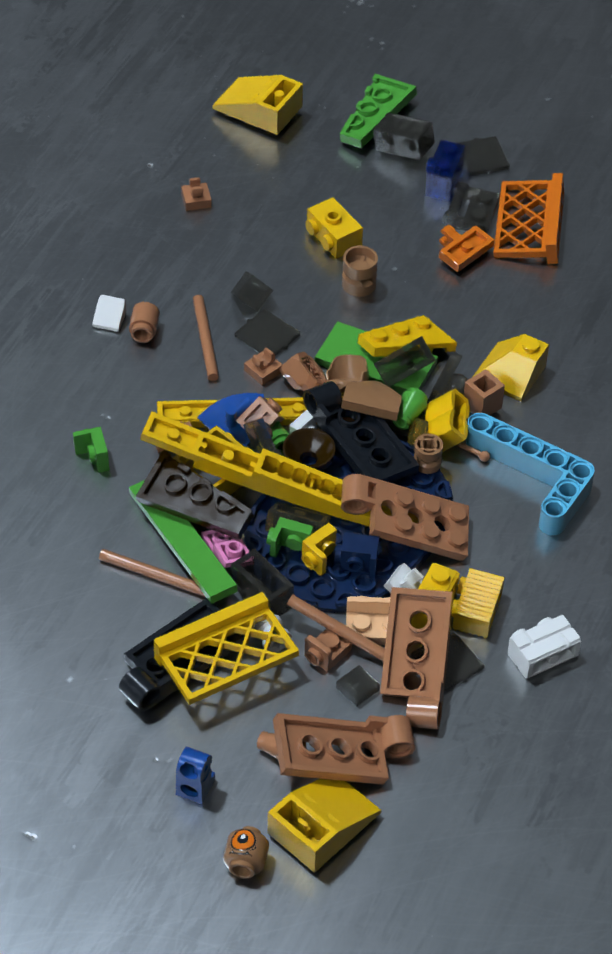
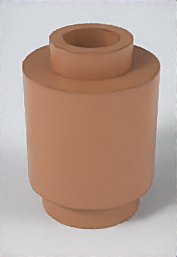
(144, 321)

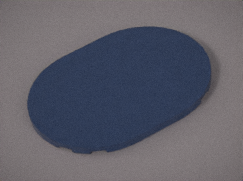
(331, 589)

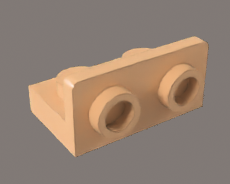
(368, 617)

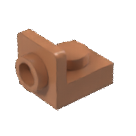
(262, 408)
(326, 649)

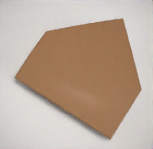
(372, 399)

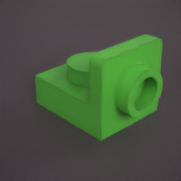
(93, 443)
(288, 534)

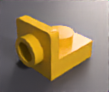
(318, 547)

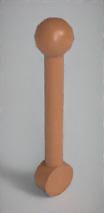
(484, 456)

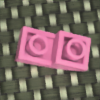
(224, 547)

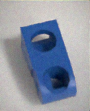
(195, 771)

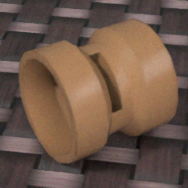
(428, 453)

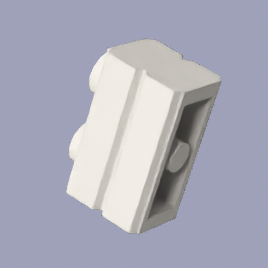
(543, 646)

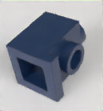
(358, 553)

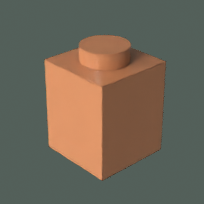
(484, 393)

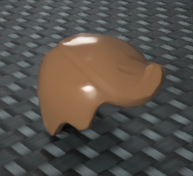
(347, 370)

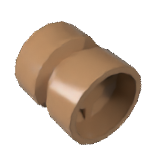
(359, 270)

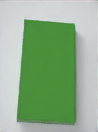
(344, 341)

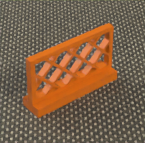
(548, 235)

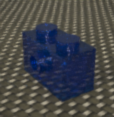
(444, 170)

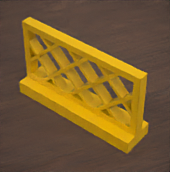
(213, 631)

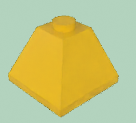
(517, 364)

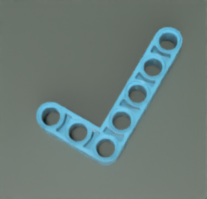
(562, 470)

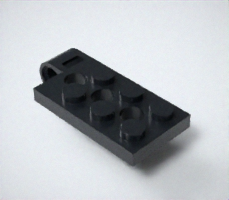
(325, 406)
(148, 687)

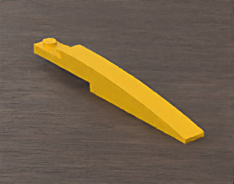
(260, 472)

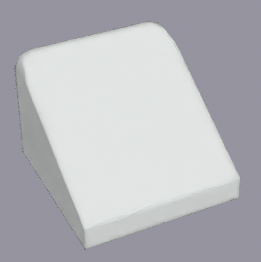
(109, 313)

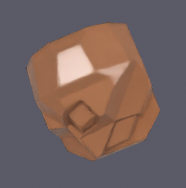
(302, 372)

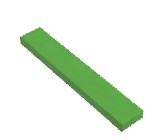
(190, 551)

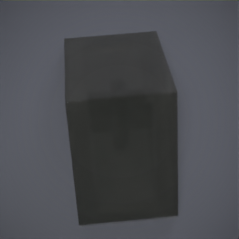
(404, 361)

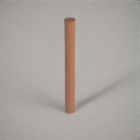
(205, 337)
(150, 571)
(336, 627)

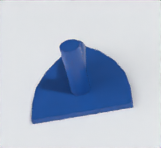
(226, 411)

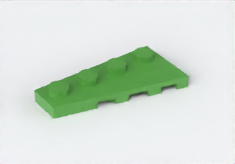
(380, 98)

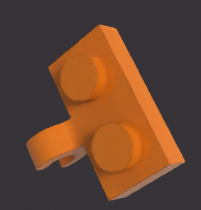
(464, 248)

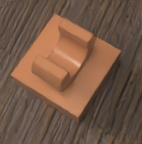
(196, 195)
(263, 366)

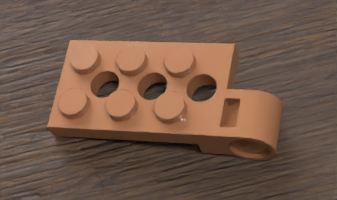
(367, 493)
(426, 701)
(381, 735)

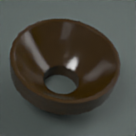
(310, 443)

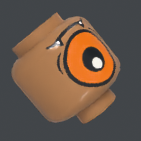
(246, 852)

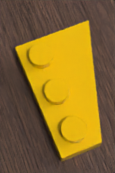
(384, 340)

